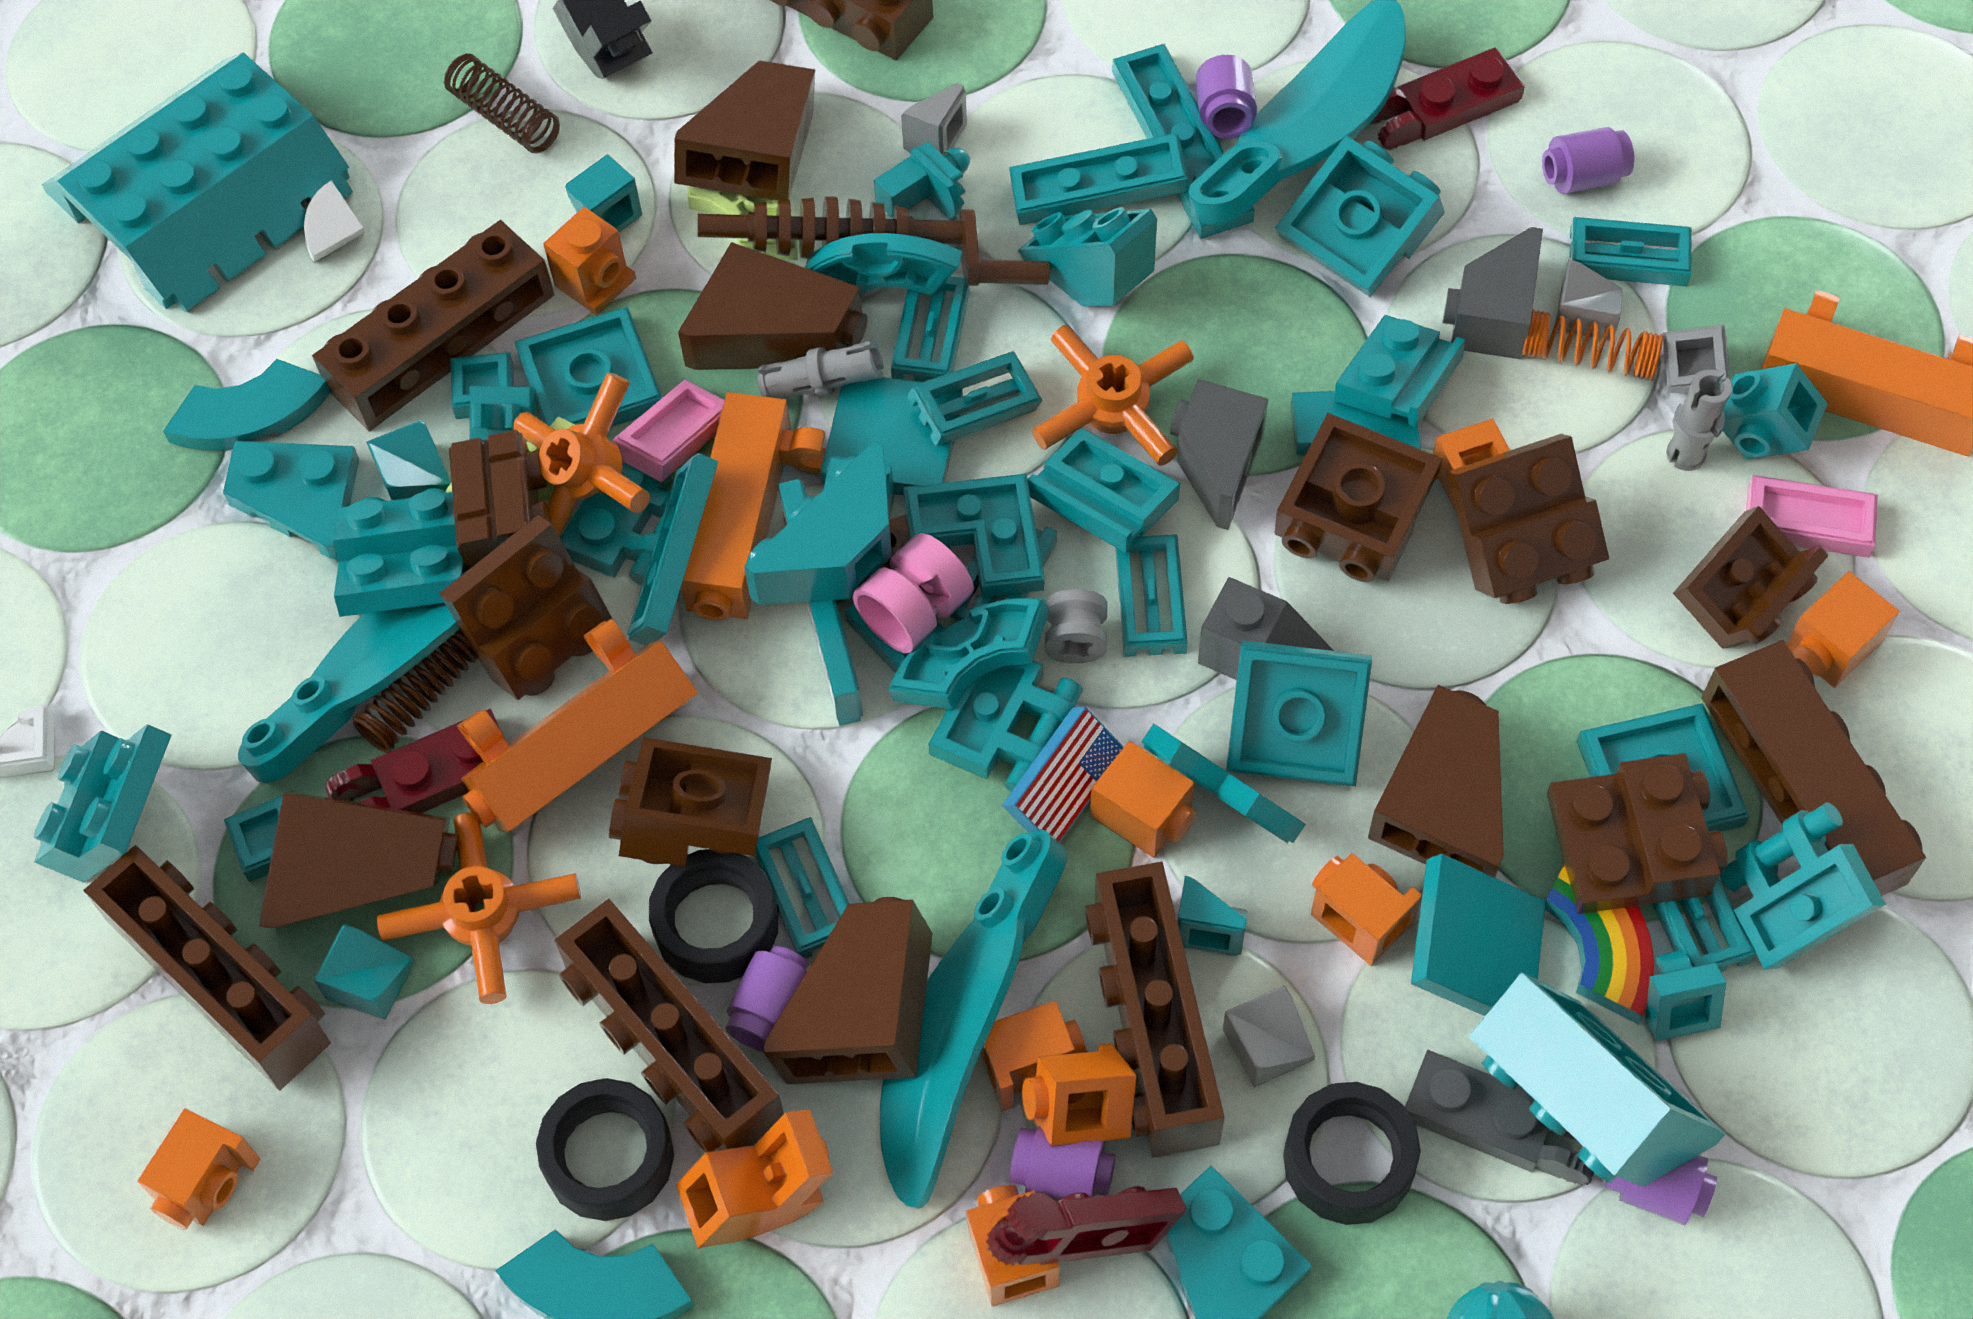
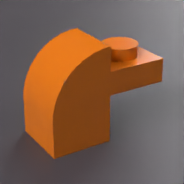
(758, 1186)

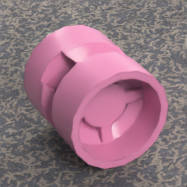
(905, 600)

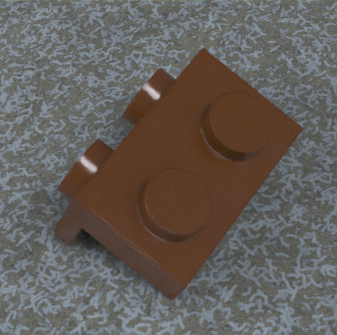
(1748, 580)

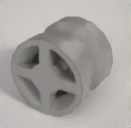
(1076, 626)

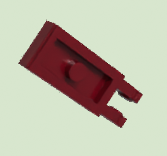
(1448, 99)
(414, 775)
(1084, 1225)

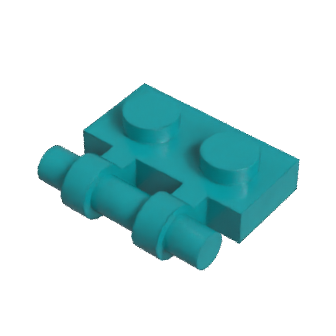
(608, 532)
(987, 714)
(1808, 905)

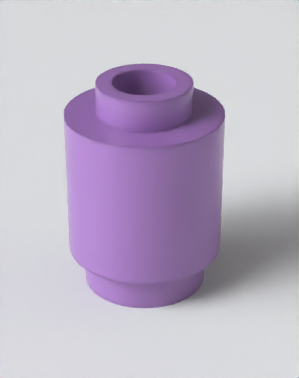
(1226, 95)
(1588, 159)
(764, 994)
(1060, 1168)
(1673, 1195)

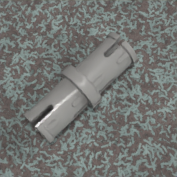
(821, 371)
(1699, 419)

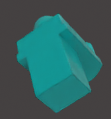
(925, 176)

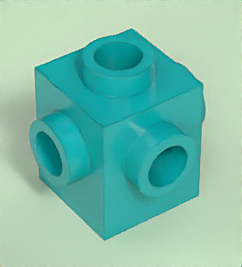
(1772, 412)

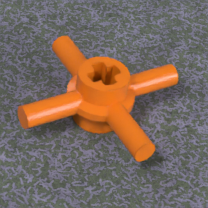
(1113, 395)
(582, 458)
(488, 926)

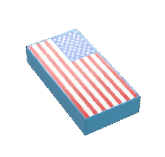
(1062, 775)

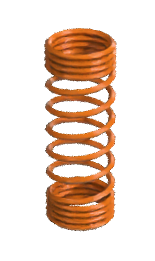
(1647, 356)

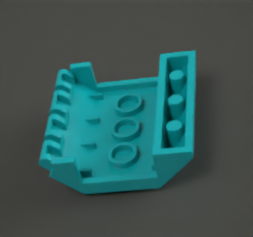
(203, 179)

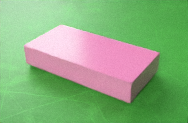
(671, 430)
(1818, 514)

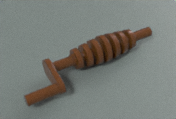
(807, 229)

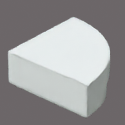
(329, 223)
(29, 743)

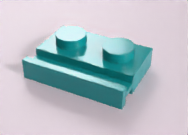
(1399, 370)
(1103, 489)

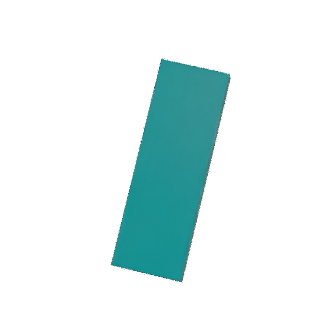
(1099, 178)
(672, 550)

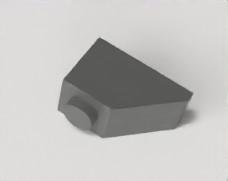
(1497, 297)
(1218, 444)
(1254, 616)

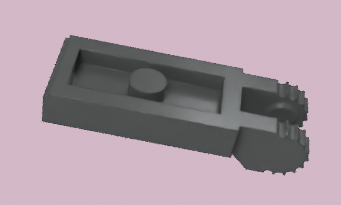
(1488, 1118)

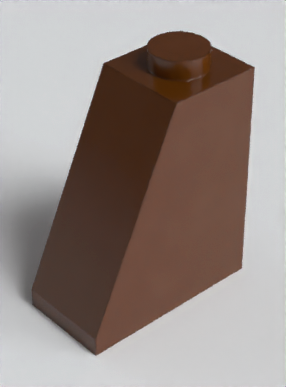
(749, 134)
(768, 313)
(1447, 786)
(350, 855)
(859, 1000)

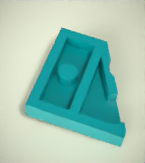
(293, 487)
(1230, 1254)

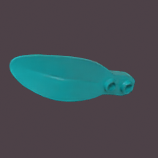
(1309, 116)
(357, 667)
(959, 1013)

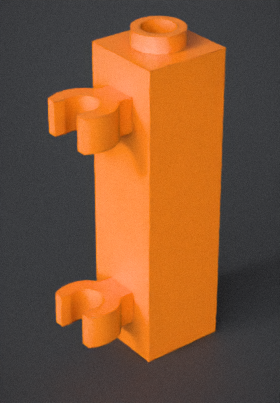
(1878, 378)
(751, 453)
(577, 735)

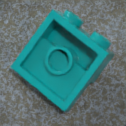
(1362, 214)
(395, 552)
(100, 801)

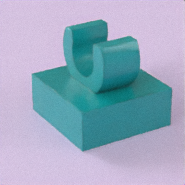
(497, 407)
(1684, 997)

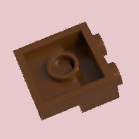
(1356, 499)
(1527, 520)
(526, 609)
(686, 799)
(1637, 835)

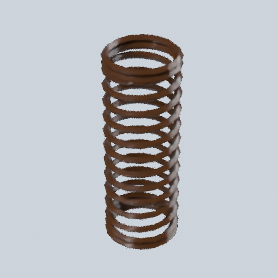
(532, 123)
(379, 733)

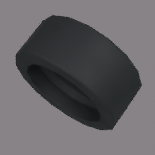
(705, 869)
(1368, 1104)
(578, 1106)

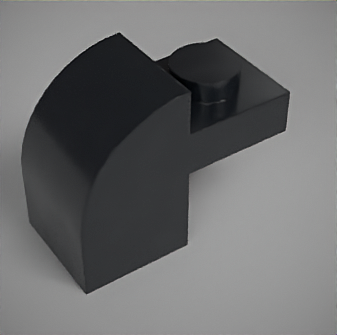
(605, 32)

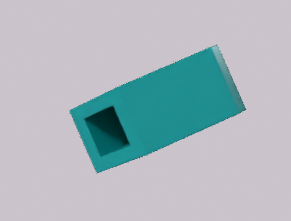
(1095, 254)
(830, 539)

